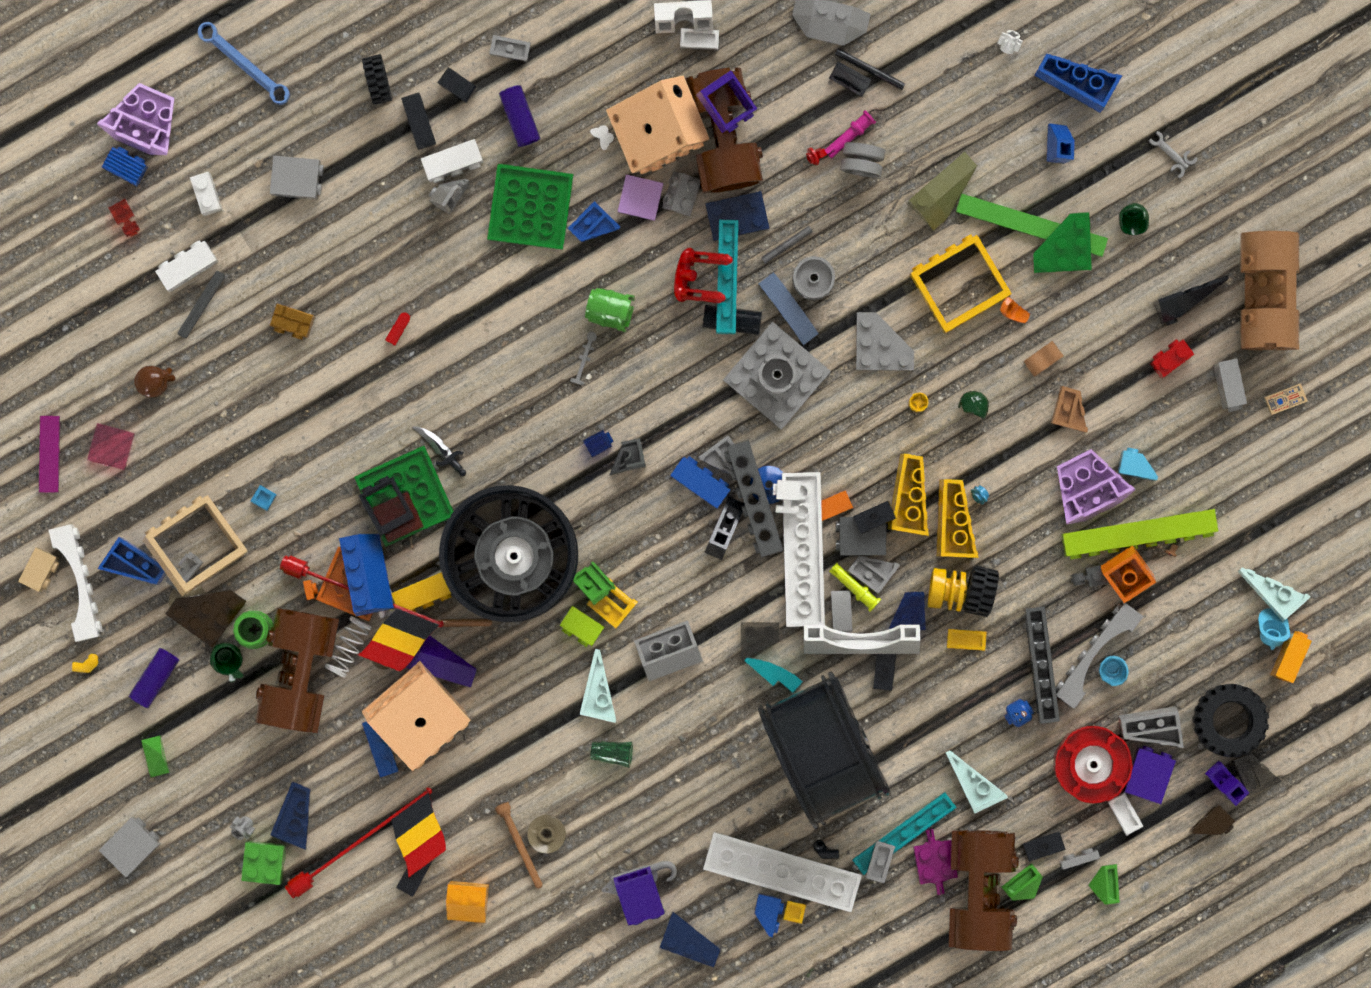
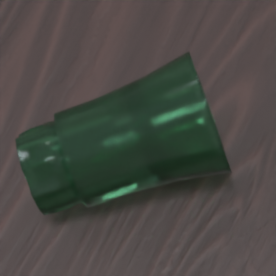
(612, 752)

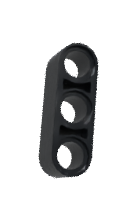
(418, 121)

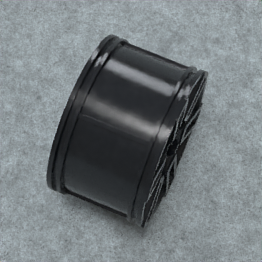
(455, 528)
(823, 750)

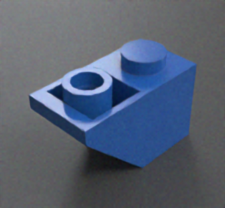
(1059, 144)
(767, 911)

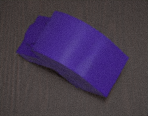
(1226, 783)

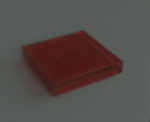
(393, 509)

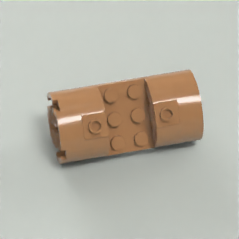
(1270, 272)

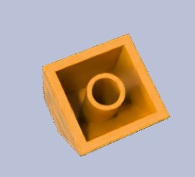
(467, 901)

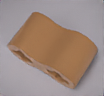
(1043, 358)

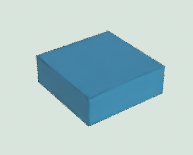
(263, 498)

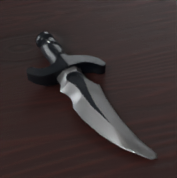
(439, 448)

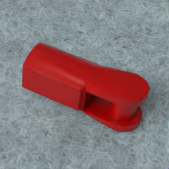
(398, 329)

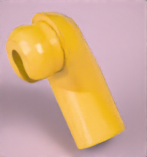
(87, 666)

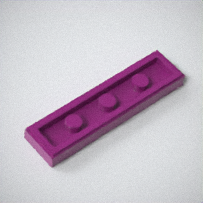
(49, 454)

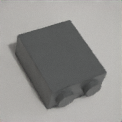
(856, 544)

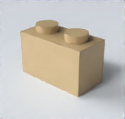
(39, 569)

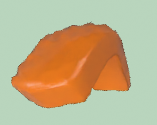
(1013, 311)

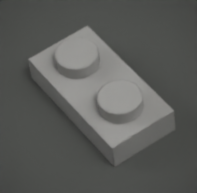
(510, 48)
(1086, 856)
(880, 861)

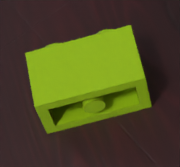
(581, 626)

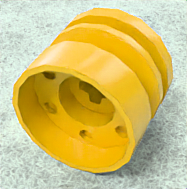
(947, 589)

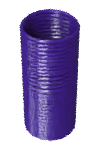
(522, 122)
(155, 673)

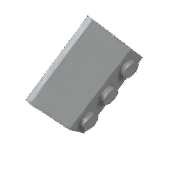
(668, 651)

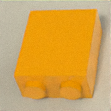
(1291, 657)

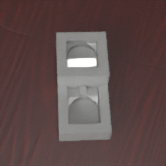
(841, 611)

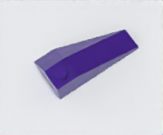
(444, 663)

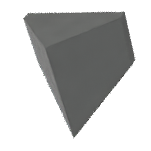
(629, 457)

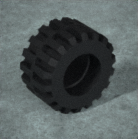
(981, 591)

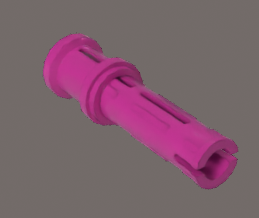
(857, 128)

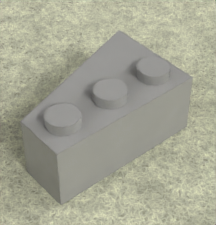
(1153, 726)

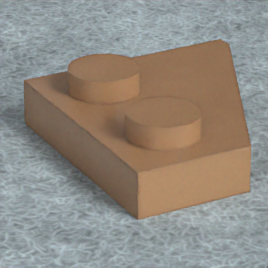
(1069, 410)

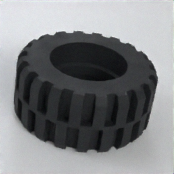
(1256, 727)

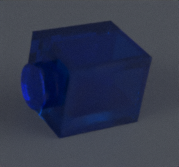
(598, 443)

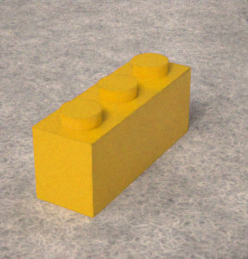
(422, 593)

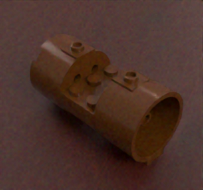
(729, 164)
(290, 703)
(981, 923)

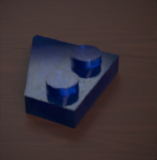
(910, 611)

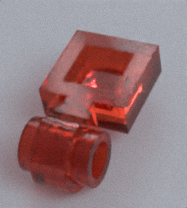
(122, 213)

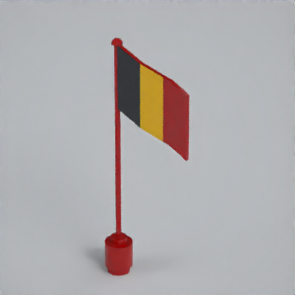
(397, 637)
(415, 832)

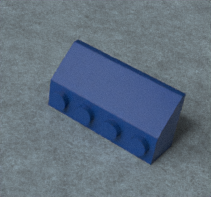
(366, 573)

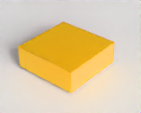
(794, 912)

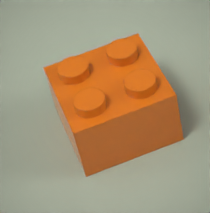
(1128, 574)

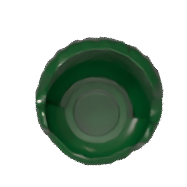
(1134, 219)
(974, 403)

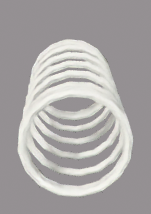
(359, 623)

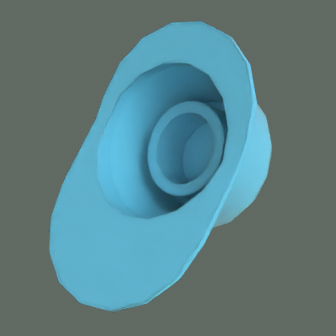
(1272, 629)

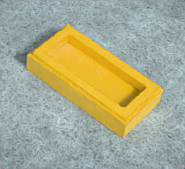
(966, 639)

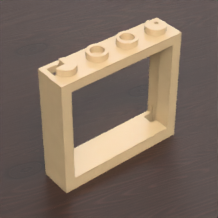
(166, 564)

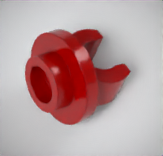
(814, 155)

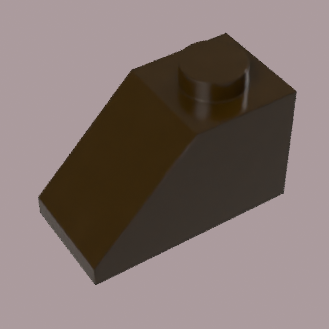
(1214, 822)

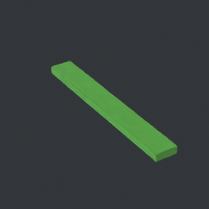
(1018, 220)

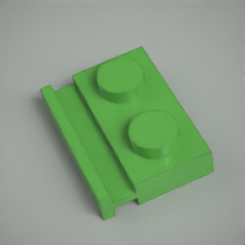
(593, 583)

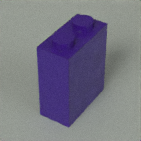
(1150, 774)
(639, 896)

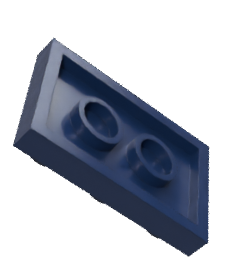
(747, 209)

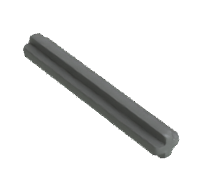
(201, 304)

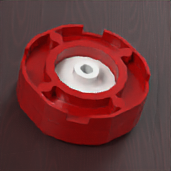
(1111, 768)

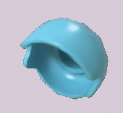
(1114, 670)

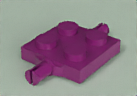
(934, 862)

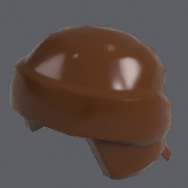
(152, 381)

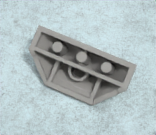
(830, 21)

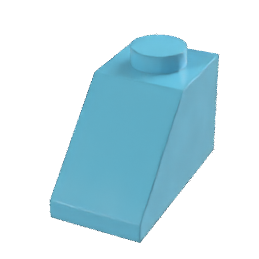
(1135, 465)

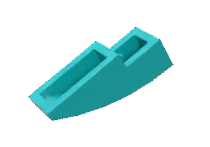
(774, 673)

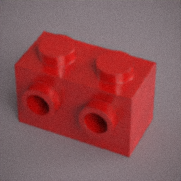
(1171, 359)

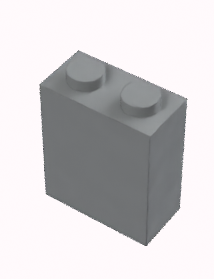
(296, 177)
(1230, 385)
(130, 846)

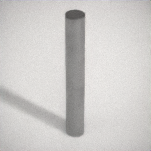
(787, 244)

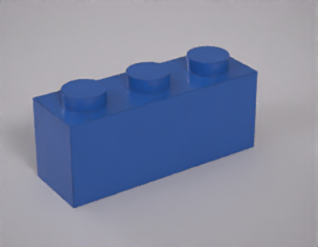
(700, 481)

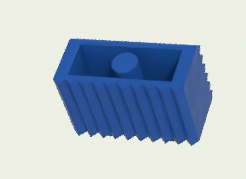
(124, 166)

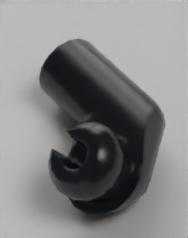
(824, 852)

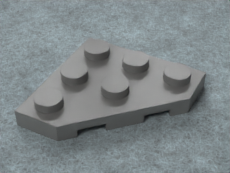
(880, 346)

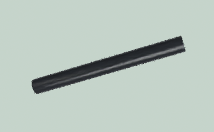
(870, 69)

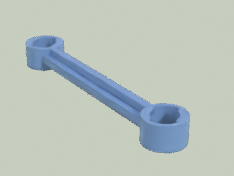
(243, 63)

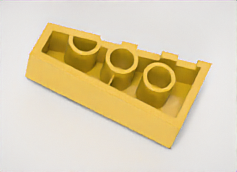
(910, 497)
(954, 522)

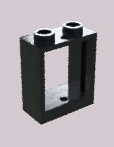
(394, 524)

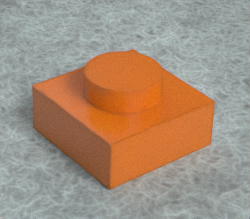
(310, 589)

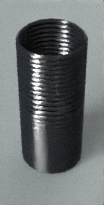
(746, 320)

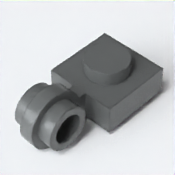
(1094, 576)

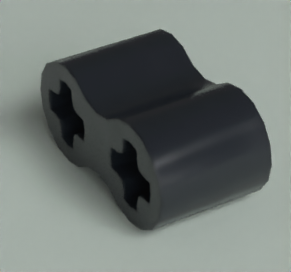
(457, 85)

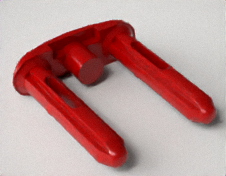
(684, 274)

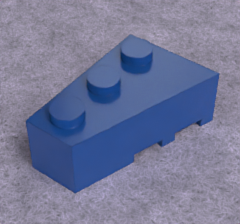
(132, 562)

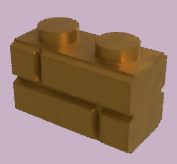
(292, 321)

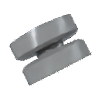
(862, 159)
(813, 289)

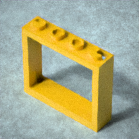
(950, 251)

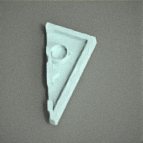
(1279, 598)
(597, 697)
(977, 789)

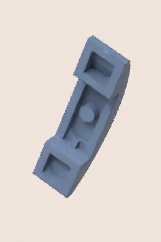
(788, 308)

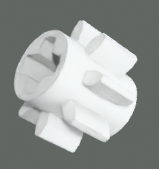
(1010, 42)

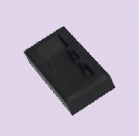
(849, 78)
(874, 517)
(884, 671)
(1044, 846)

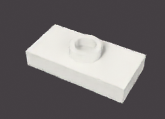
(699, 39)
(1125, 813)

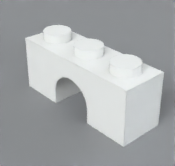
(696, 12)

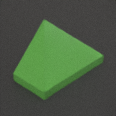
(155, 756)
(1024, 884)
(1106, 884)

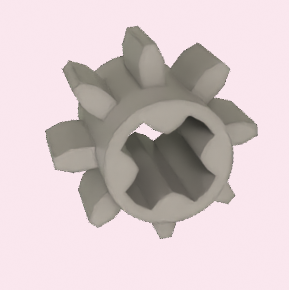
(242, 827)

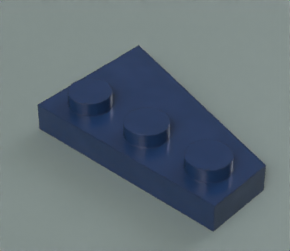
(294, 816)
(688, 942)

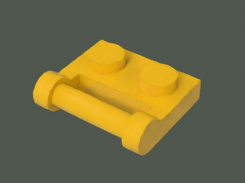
(610, 610)

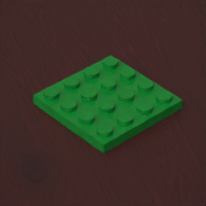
(530, 206)
(418, 477)

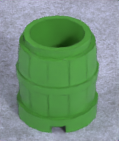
(609, 308)
(245, 622)

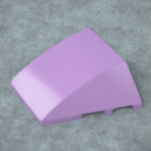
(141, 120)
(1090, 487)

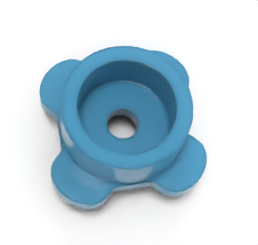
(980, 494)

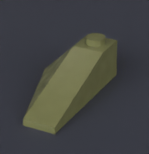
(940, 195)

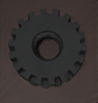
(377, 79)

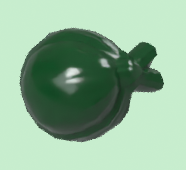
(227, 660)

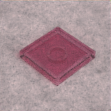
(110, 446)

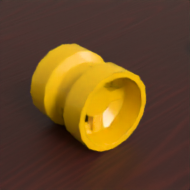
(918, 402)

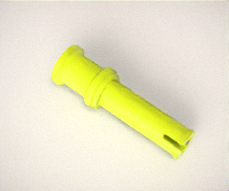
(862, 593)

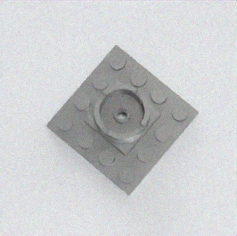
(772, 396)

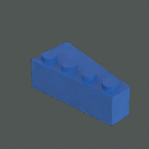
(1079, 81)

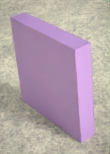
(640, 197)

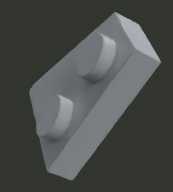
(716, 456)
(872, 572)

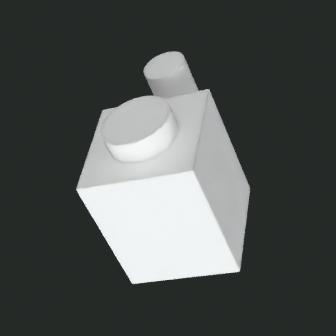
(787, 491)

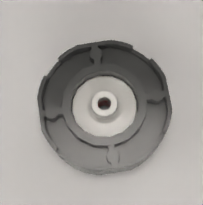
(509, 537)

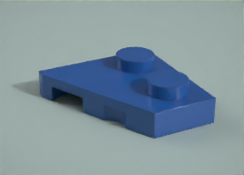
(592, 223)

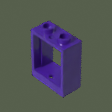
(738, 91)

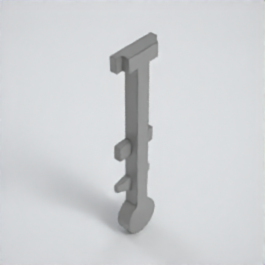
(591, 336)

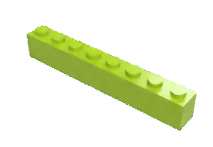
(1140, 532)

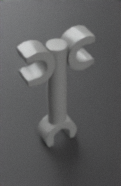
(1182, 163)

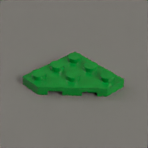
(1066, 247)

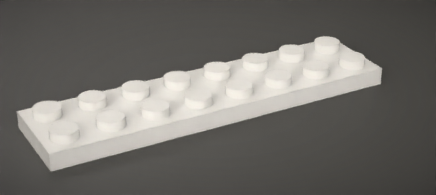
(804, 554)
(782, 872)

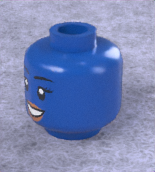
(1019, 713)

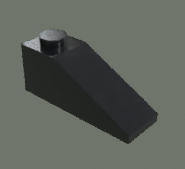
(724, 528)

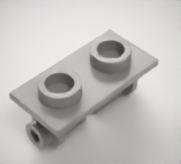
(190, 564)

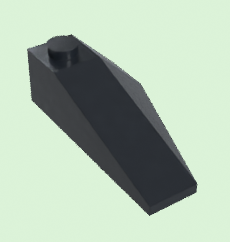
(1177, 304)

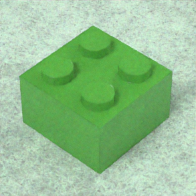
(263, 862)

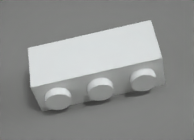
(452, 161)
(186, 265)

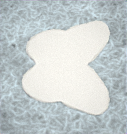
(605, 137)

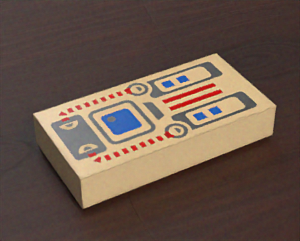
(1285, 399)

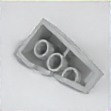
(448, 194)

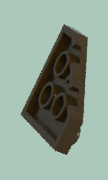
(206, 613)

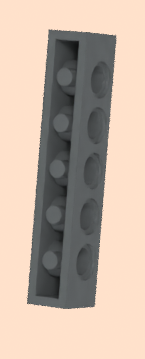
(773, 544)
(1041, 665)

